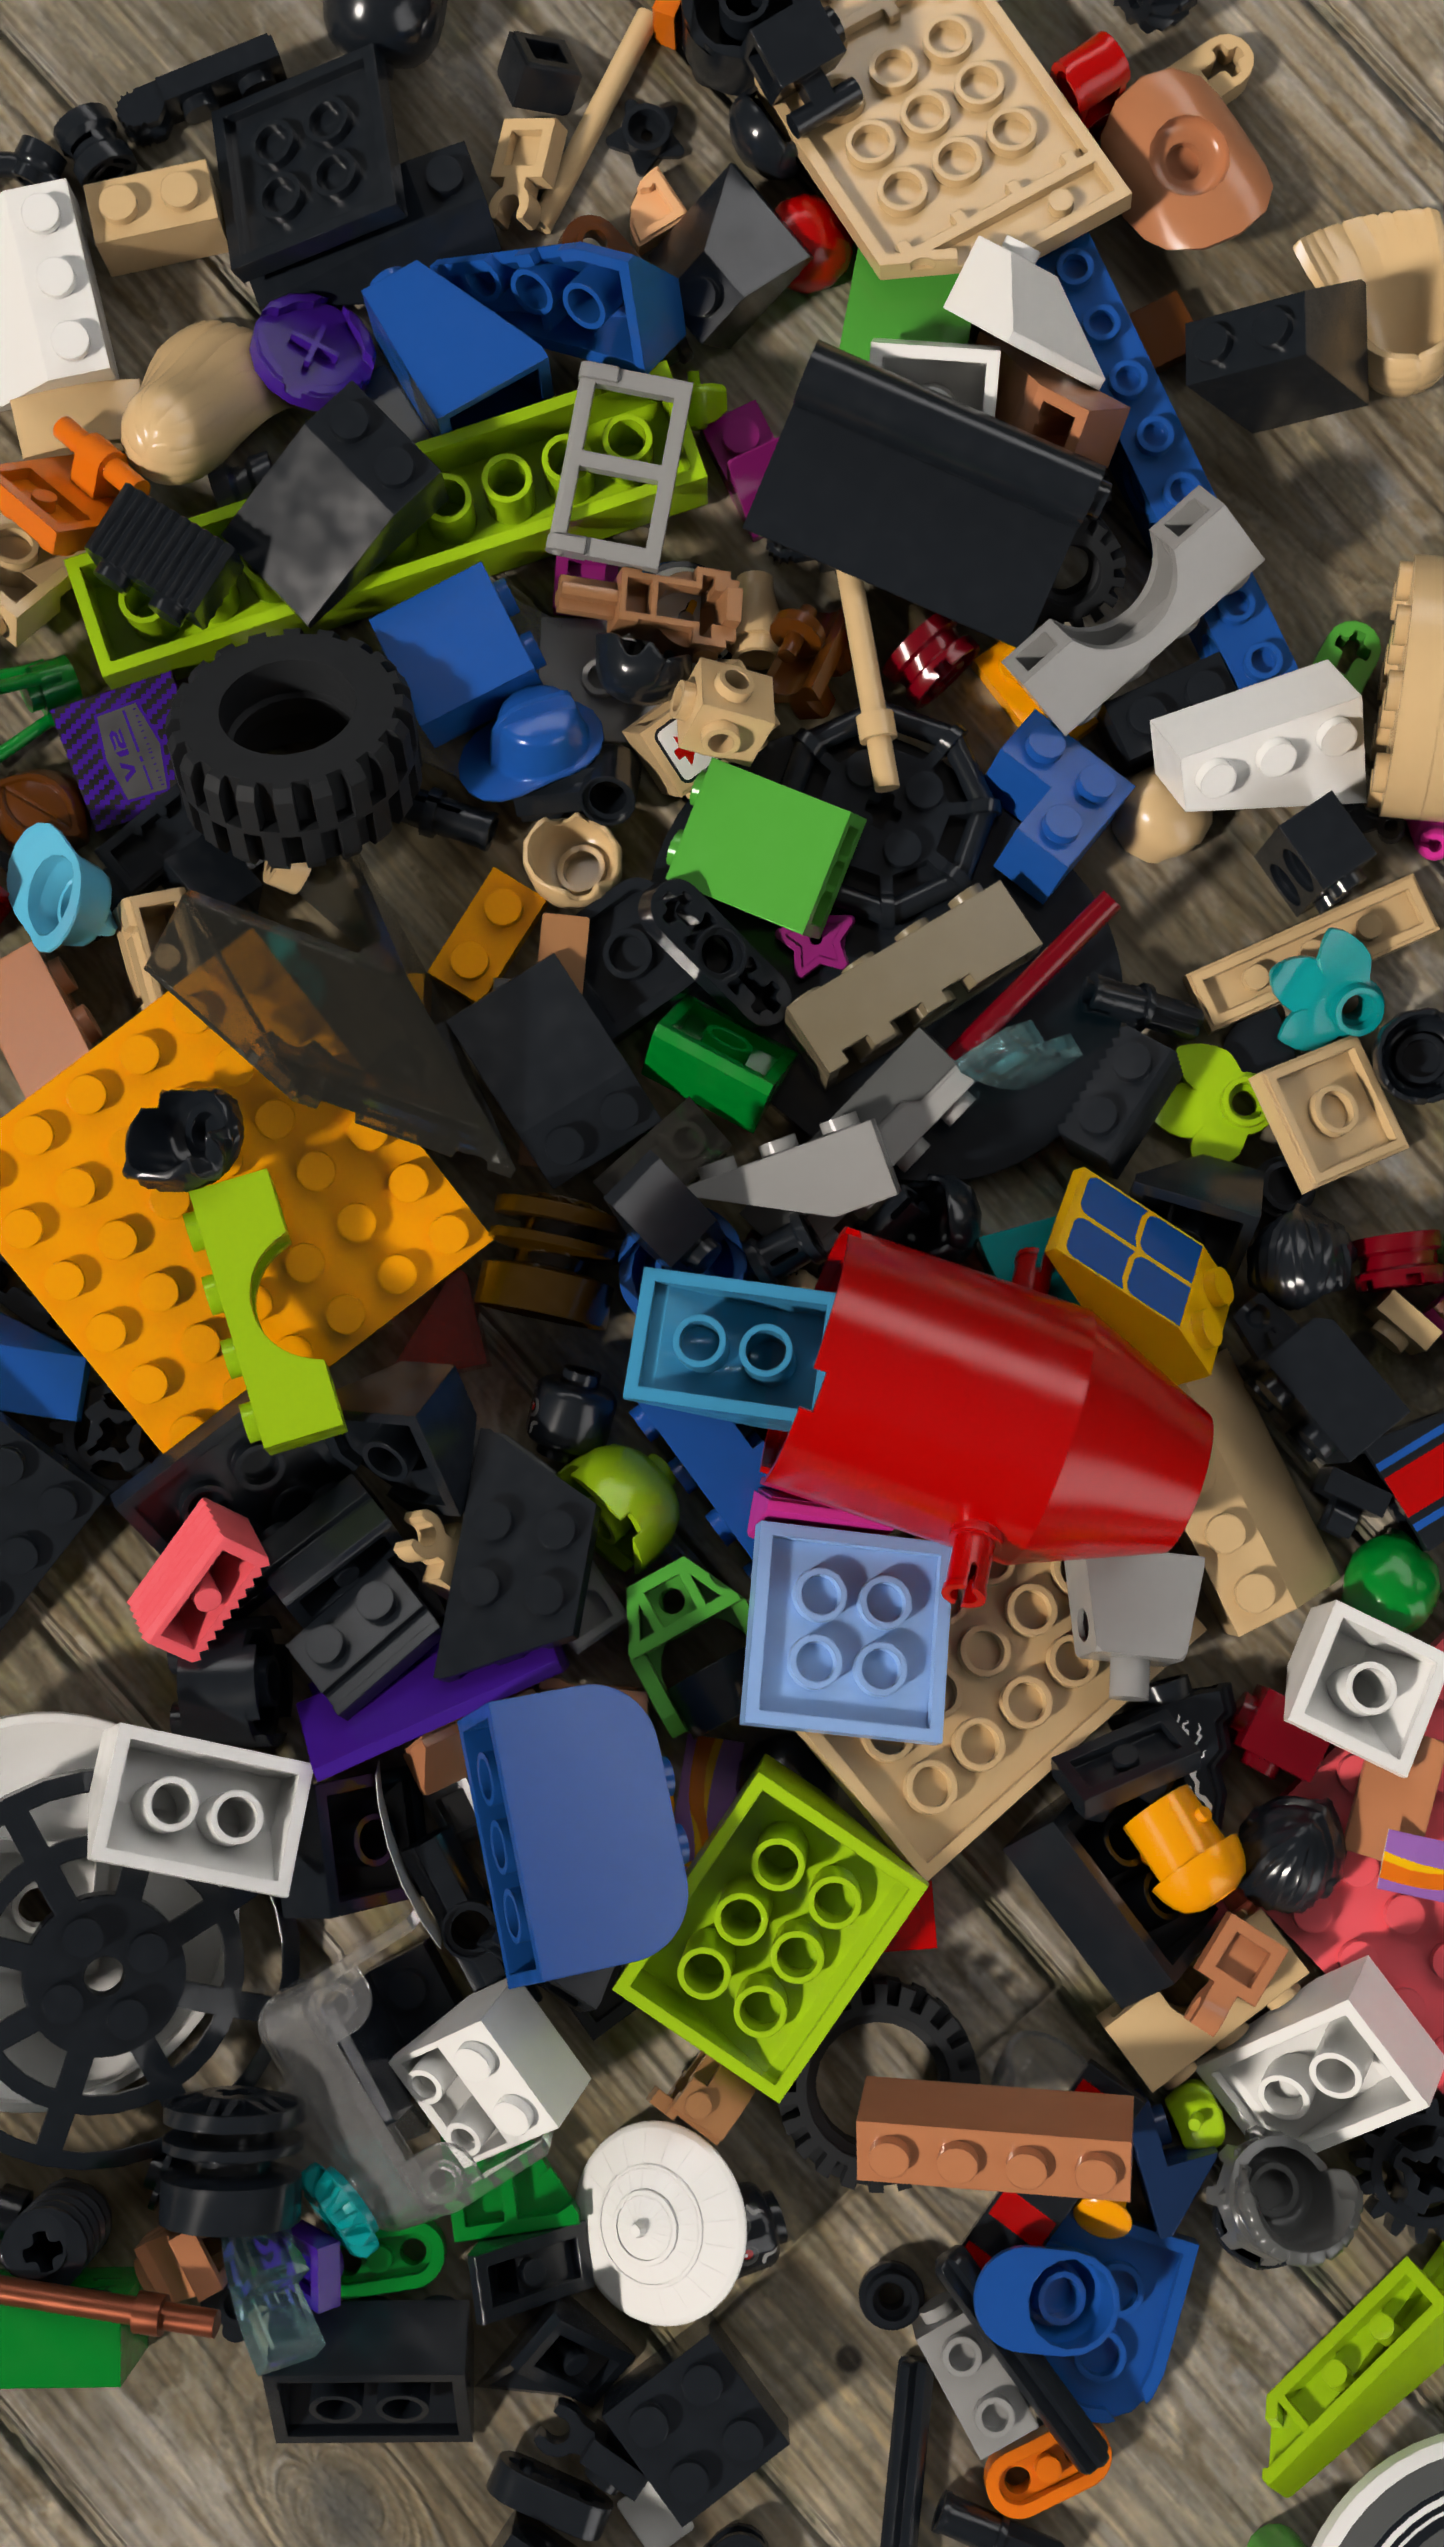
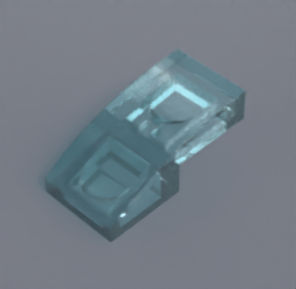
(1018, 1057)
(269, 2301)

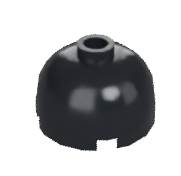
(400, 29)

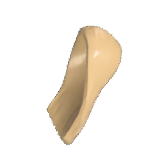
(1404, 279)
(196, 404)

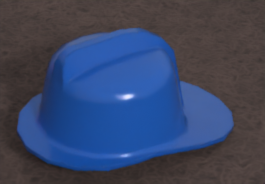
(530, 744)

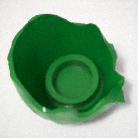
(1392, 1581)

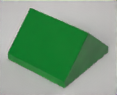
(717, 1062)

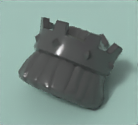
(1284, 2201)

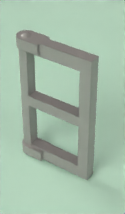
(576, 459)

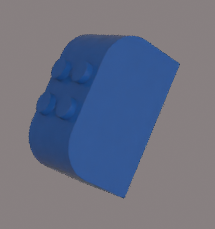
(575, 1830)

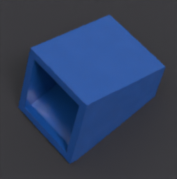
(452, 351)

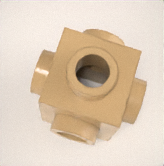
(724, 711)

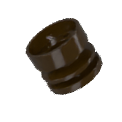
(551, 1261)

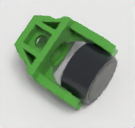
(712, 1693)

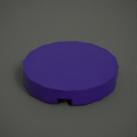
(310, 349)

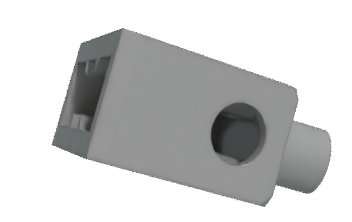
(1133, 1614)

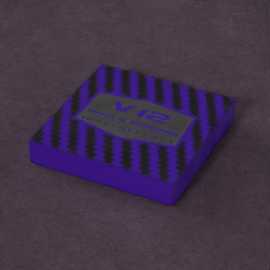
(120, 747)

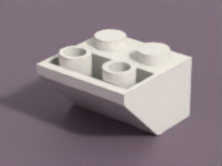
(492, 2072)

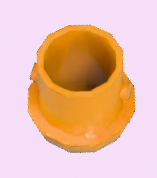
(1187, 1852)

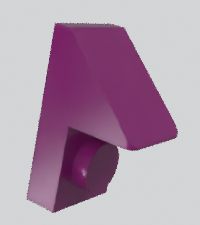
(741, 452)

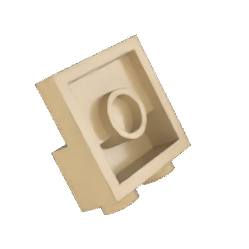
(28, 583)

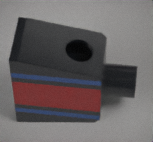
(1411, 1467)

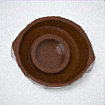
(43, 798)

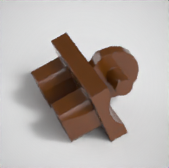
(810, 652)

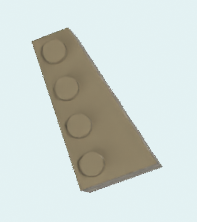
(909, 983)

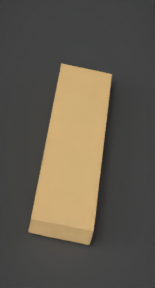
(1240, 982)

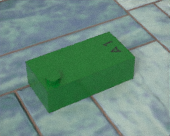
(67, 2350)

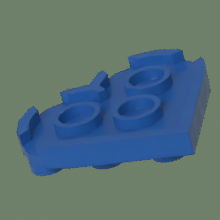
(1152, 2292)

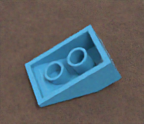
(726, 1347)

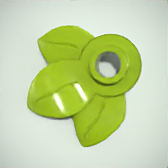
(1203, 1103)

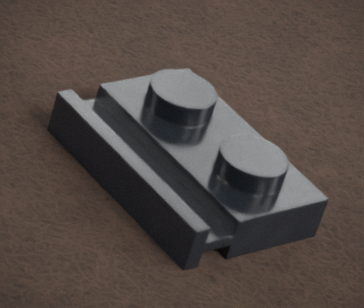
(366, 1639)

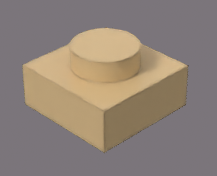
(1400, 1324)

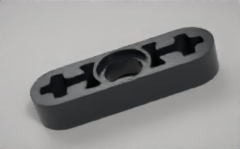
(696, 909)

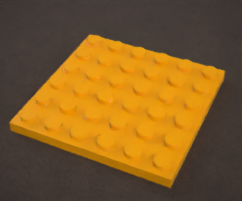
(115, 1261)

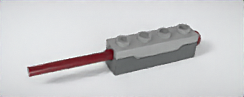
(923, 1080)

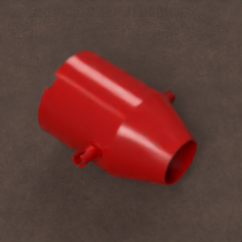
(988, 1418)

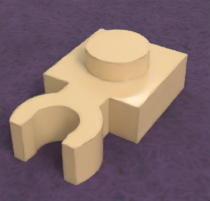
(523, 164)
(435, 1548)

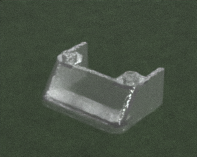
(302, 2036)

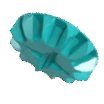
(340, 2209)

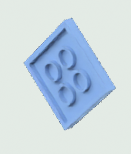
(846, 1634)

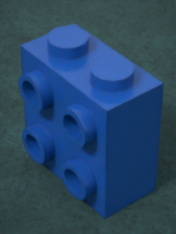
(459, 651)

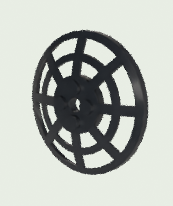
(137, 2007)

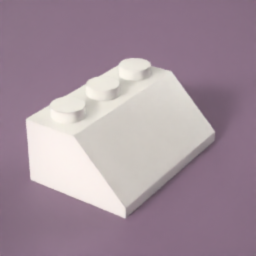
(48, 295)
(196, 1809)

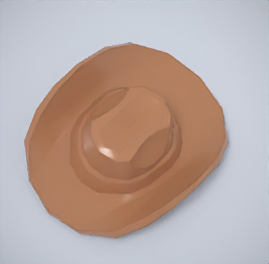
(1184, 162)

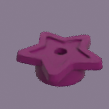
(830, 950)

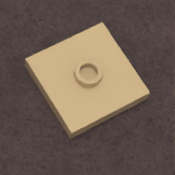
(1328, 1113)

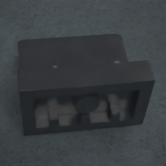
(407, 1999)

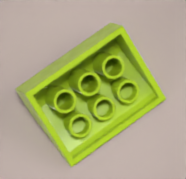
(775, 1930)

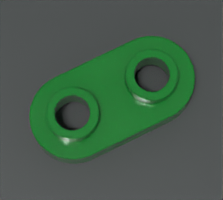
(389, 2266)

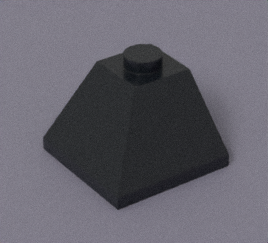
(729, 259)
(1208, 1201)
(343, 1846)

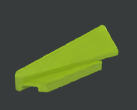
(1356, 2373)

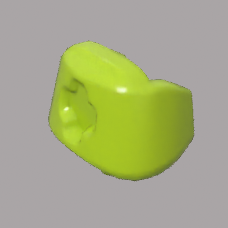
(707, 402)
(1196, 2115)

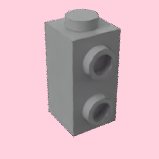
(972, 2377)

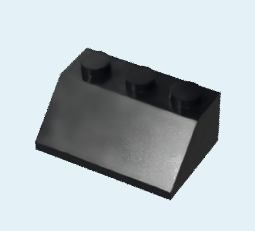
(1105, 1900)
(382, 2377)

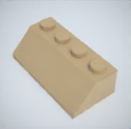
(1249, 1515)

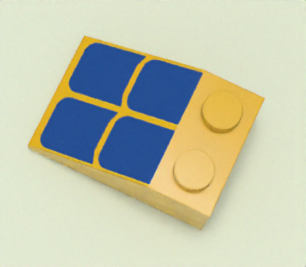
(1141, 1276)

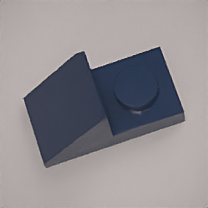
(1166, 2176)

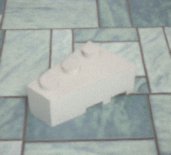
(1266, 744)

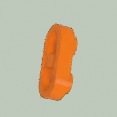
(1049, 2478)

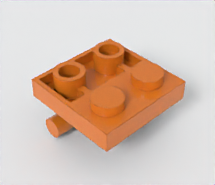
(66, 495)

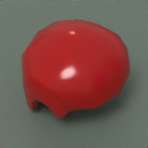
(825, 238)

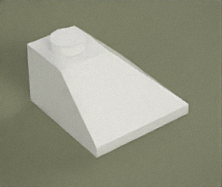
(1023, 307)
(1363, 1685)

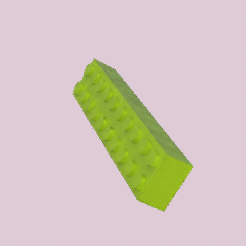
(498, 512)

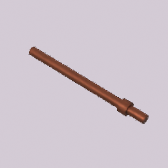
(146, 2313)

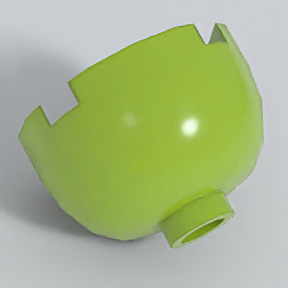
(635, 1502)

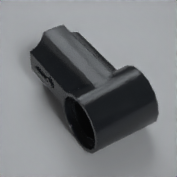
(585, 792)

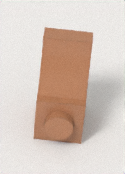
(180, 2264)

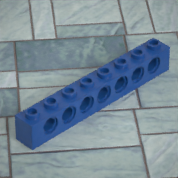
(1157, 462)

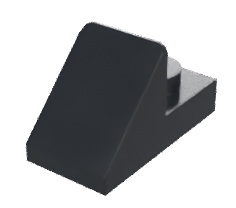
(528, 2270)

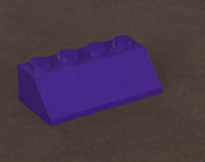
(413, 1707)

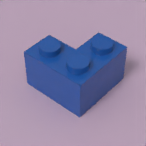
(1059, 796)

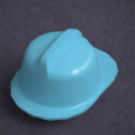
(57, 891)

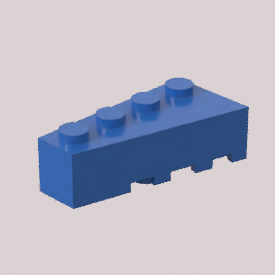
(717, 1458)

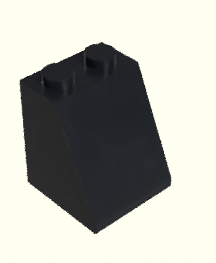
(1283, 357)

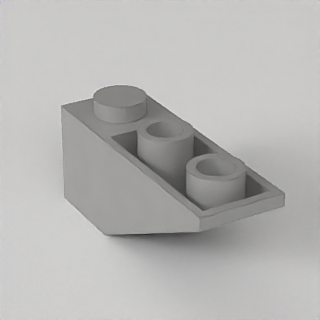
(819, 1177)

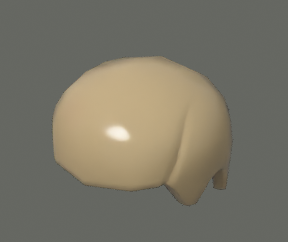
(1155, 824)
(572, 860)

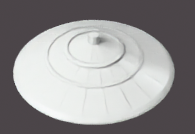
(662, 2223)

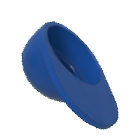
(1046, 2300)

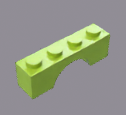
(242, 1234)

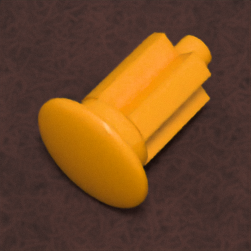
(1103, 2218)

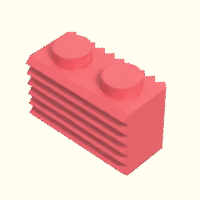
(198, 1580)

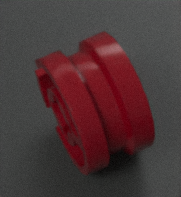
(930, 659)
(1399, 1261)

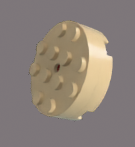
(1410, 721)

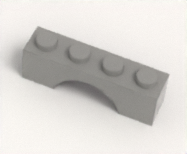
(1195, 563)

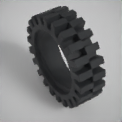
(880, 2002)

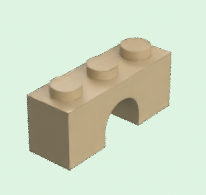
(1165, 2044)

